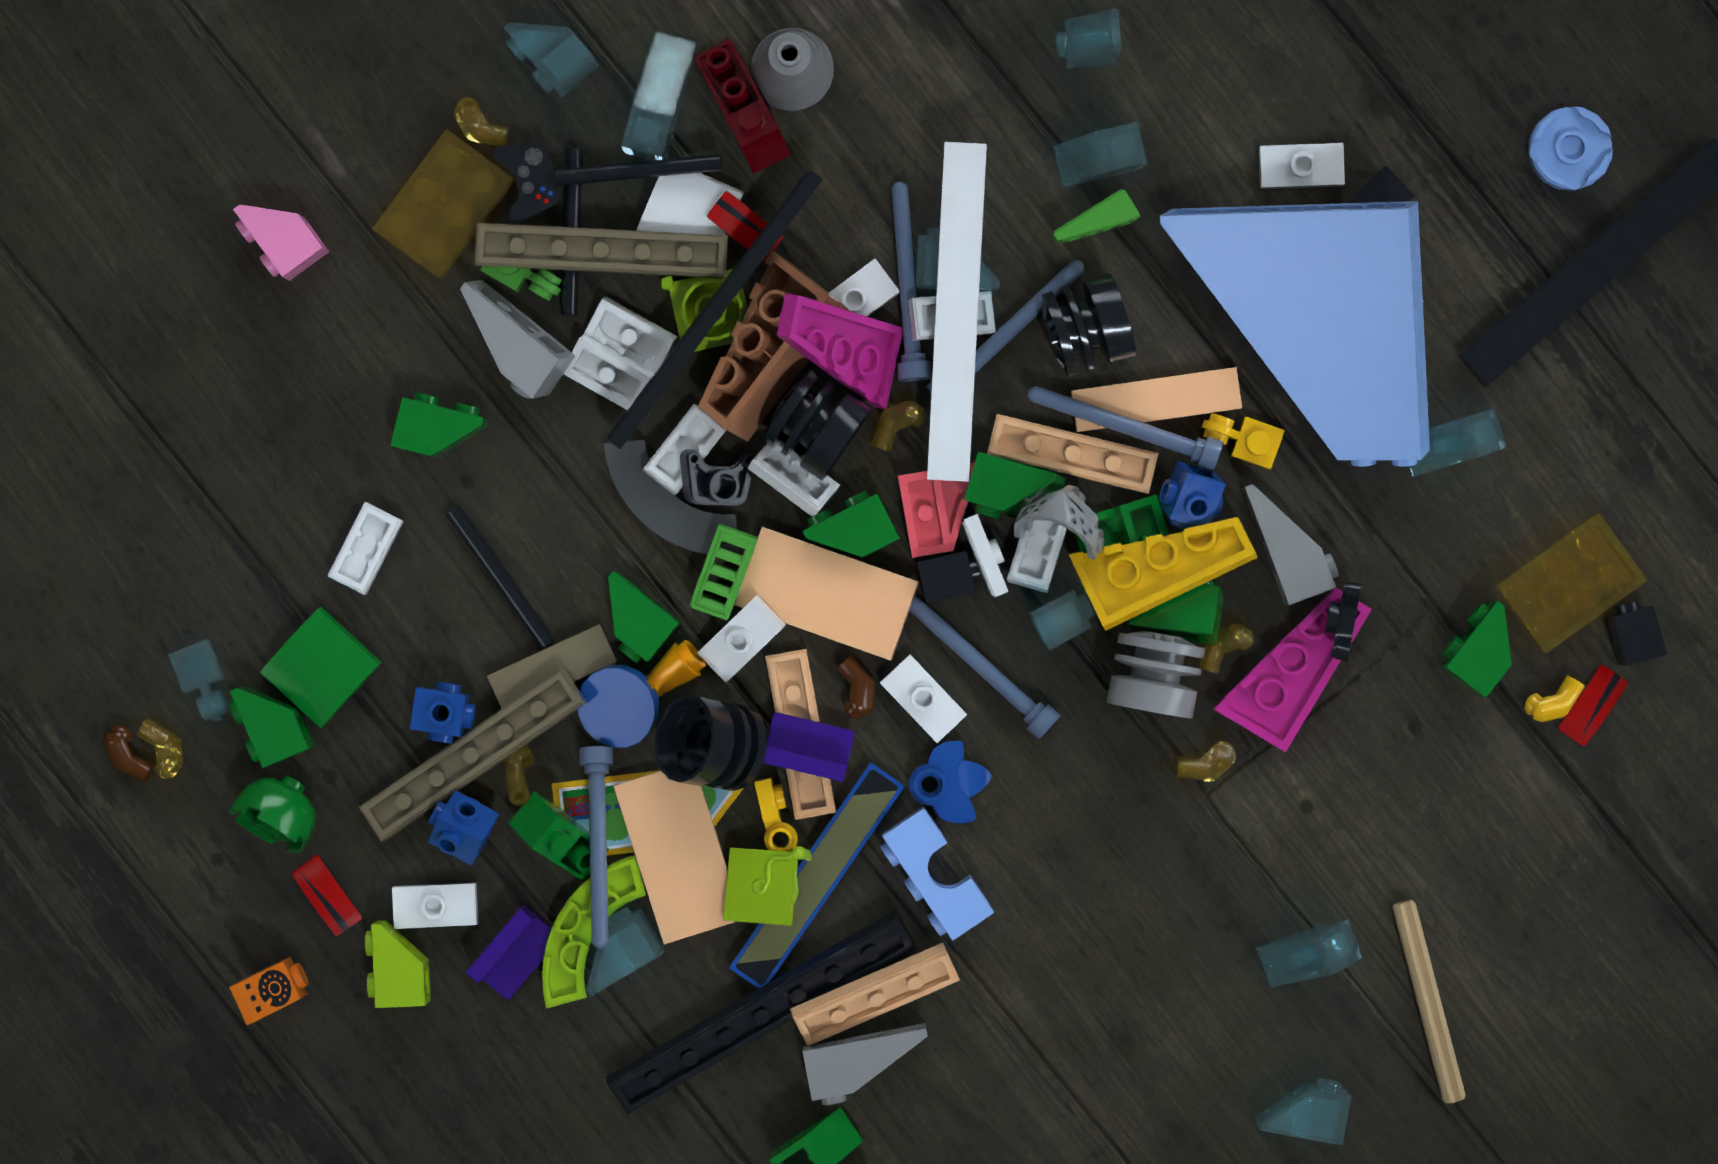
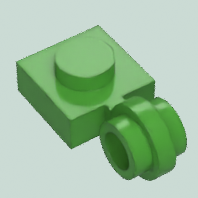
(542, 283)

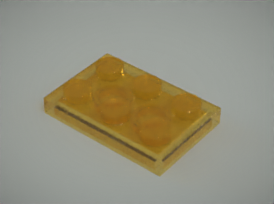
(443, 204)
(1571, 583)

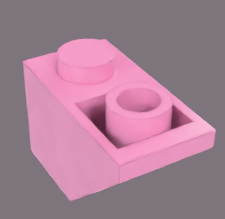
(285, 238)

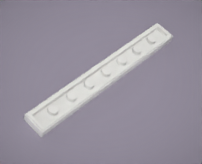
(956, 311)

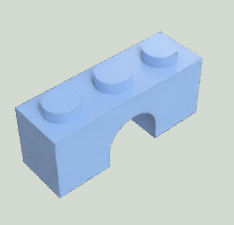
(954, 906)

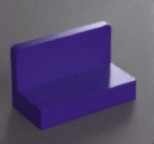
(809, 746)
(512, 953)

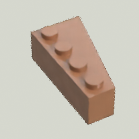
(758, 361)

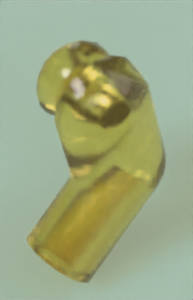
(475, 125)

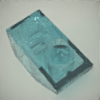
(554, 51)

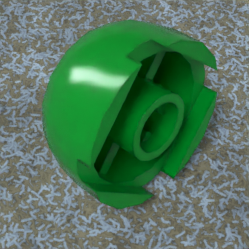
(276, 812)

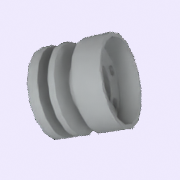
(1155, 674)

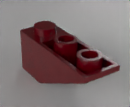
(742, 106)

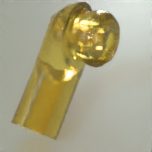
(896, 418)
(1229, 639)
(167, 748)
(1210, 766)
(515, 776)

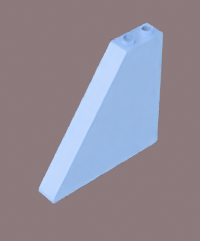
(1329, 310)

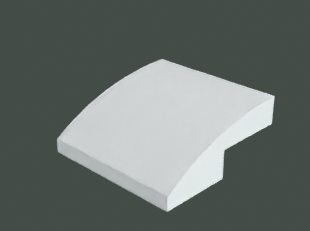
(683, 203)
(619, 353)

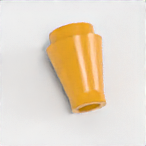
(676, 667)

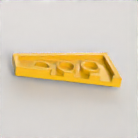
(1153, 571)

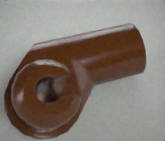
(862, 688)
(121, 756)

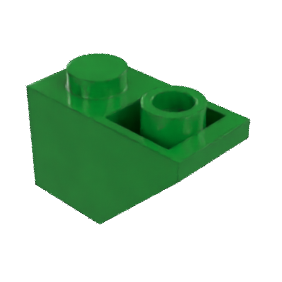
(434, 429)
(856, 530)
(1482, 652)
(273, 726)
(554, 835)
(820, 1143)

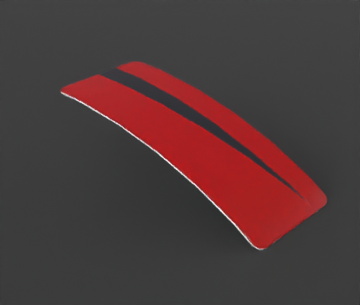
(738, 221)
(1593, 705)
(326, 895)

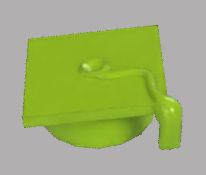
(690, 298)
(762, 885)

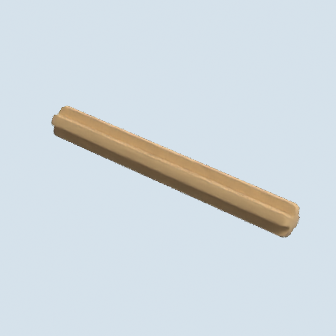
(1429, 1001)

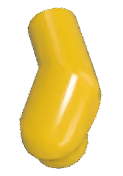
(1556, 705)

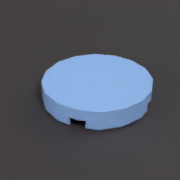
(1570, 148)

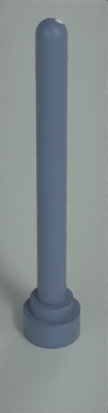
(1024, 315)
(913, 362)
(1201, 451)
(1036, 715)
(596, 764)

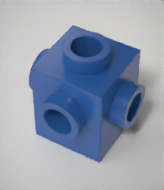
(1191, 496)
(427, 714)
(462, 827)

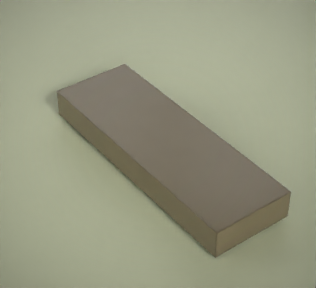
(578, 655)

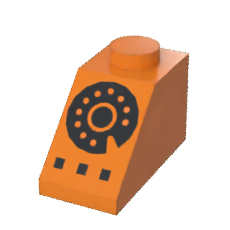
(270, 990)

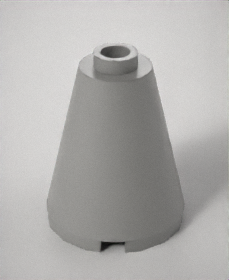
(796, 82)

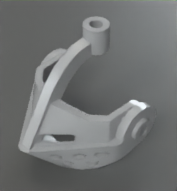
(1067, 509)

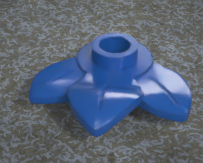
(955, 779)

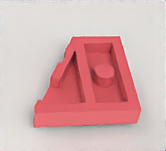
(932, 512)

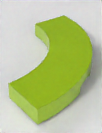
(572, 932)

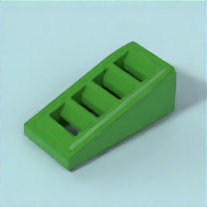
(1106, 215)
(709, 603)

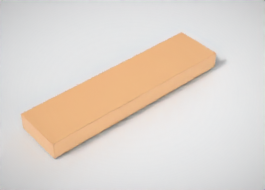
(1165, 397)
(1072, 454)
(795, 696)
(874, 994)

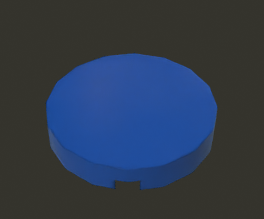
(618, 706)

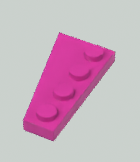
(843, 344)
(1289, 679)

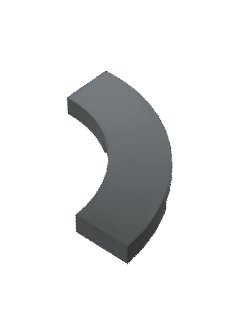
(659, 507)

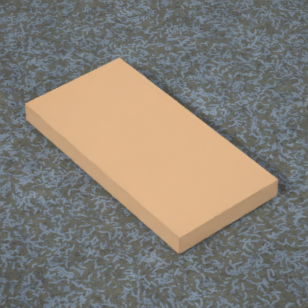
(828, 593)
(676, 853)

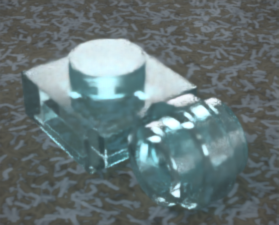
(197, 669)

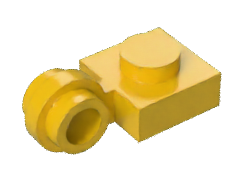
(1253, 443)
(771, 800)

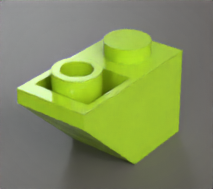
(399, 969)

